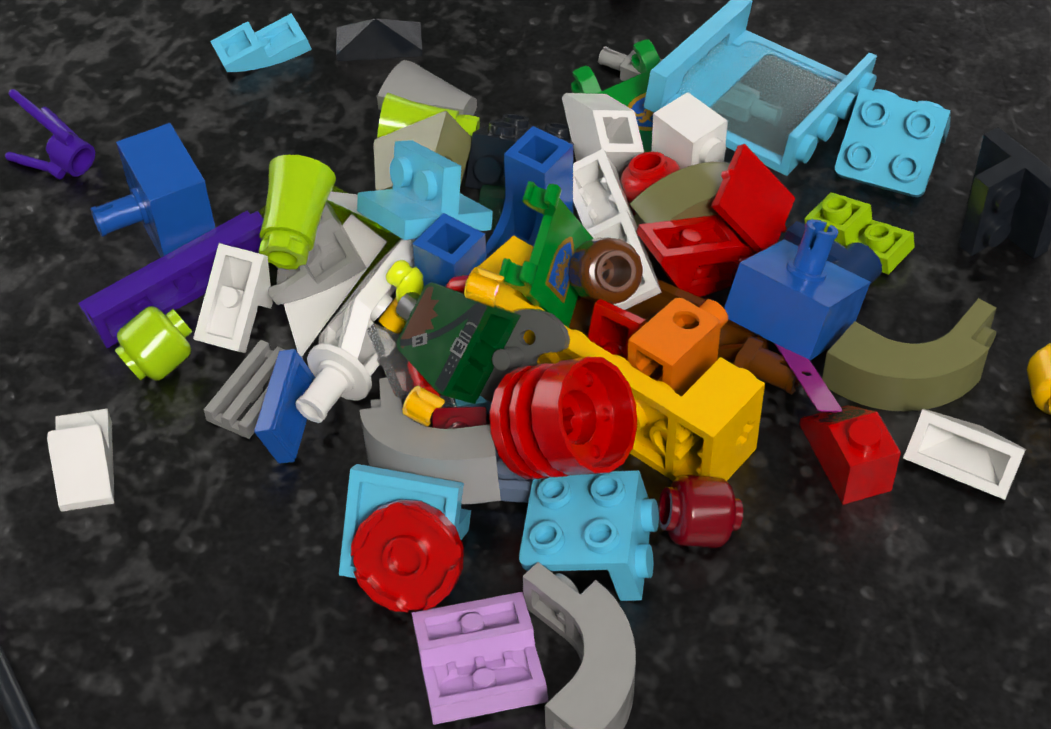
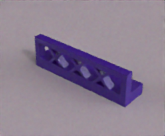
(170, 279)

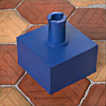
(163, 189)
(797, 294)

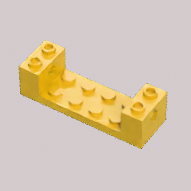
(695, 434)

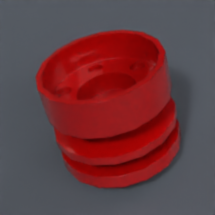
(564, 418)

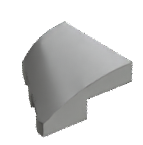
(421, 86)

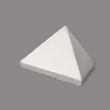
(965, 452)

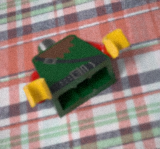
(451, 340)

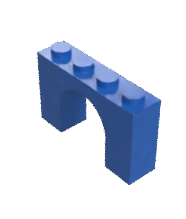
(455, 248)

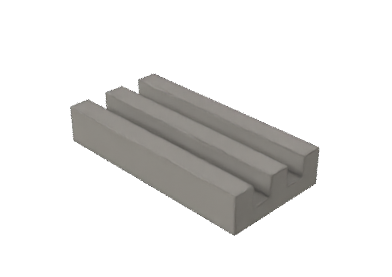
(241, 389)

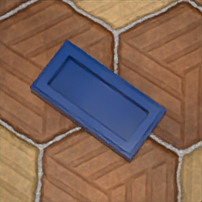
(279, 421)

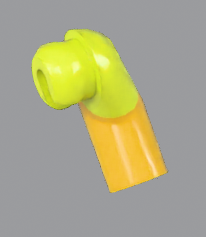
(405, 280)

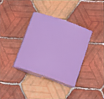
(479, 658)

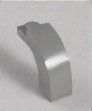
(447, 454)
(601, 634)

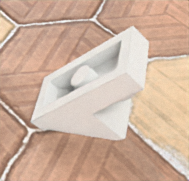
(232, 297)
(82, 459)

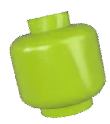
(154, 343)

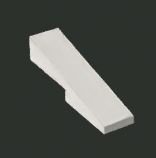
(607, 213)

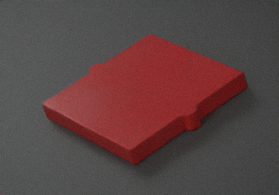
(753, 200)

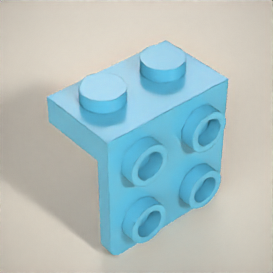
(892, 142)
(592, 526)

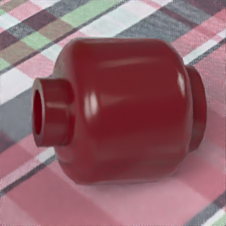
(699, 511)

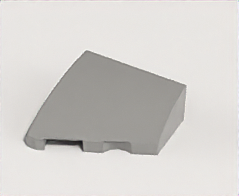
(328, 263)

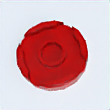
(407, 556)

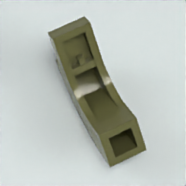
(680, 196)
(909, 375)

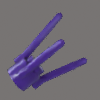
(64, 148)

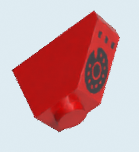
(853, 451)

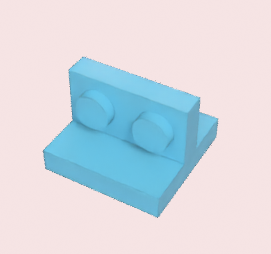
(421, 192)
(375, 486)

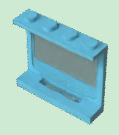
(765, 92)

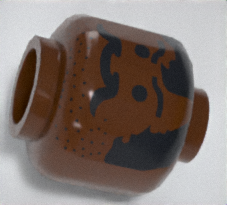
(619, 265)

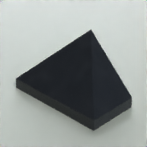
(378, 40)

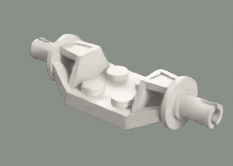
(345, 351)

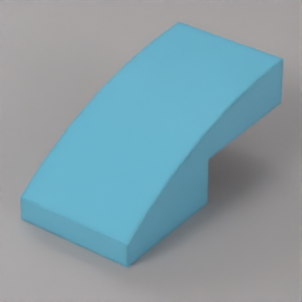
(276, 43)

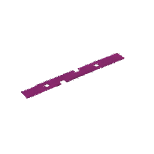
(812, 384)

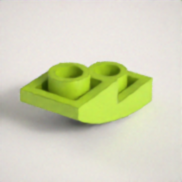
(856, 226)

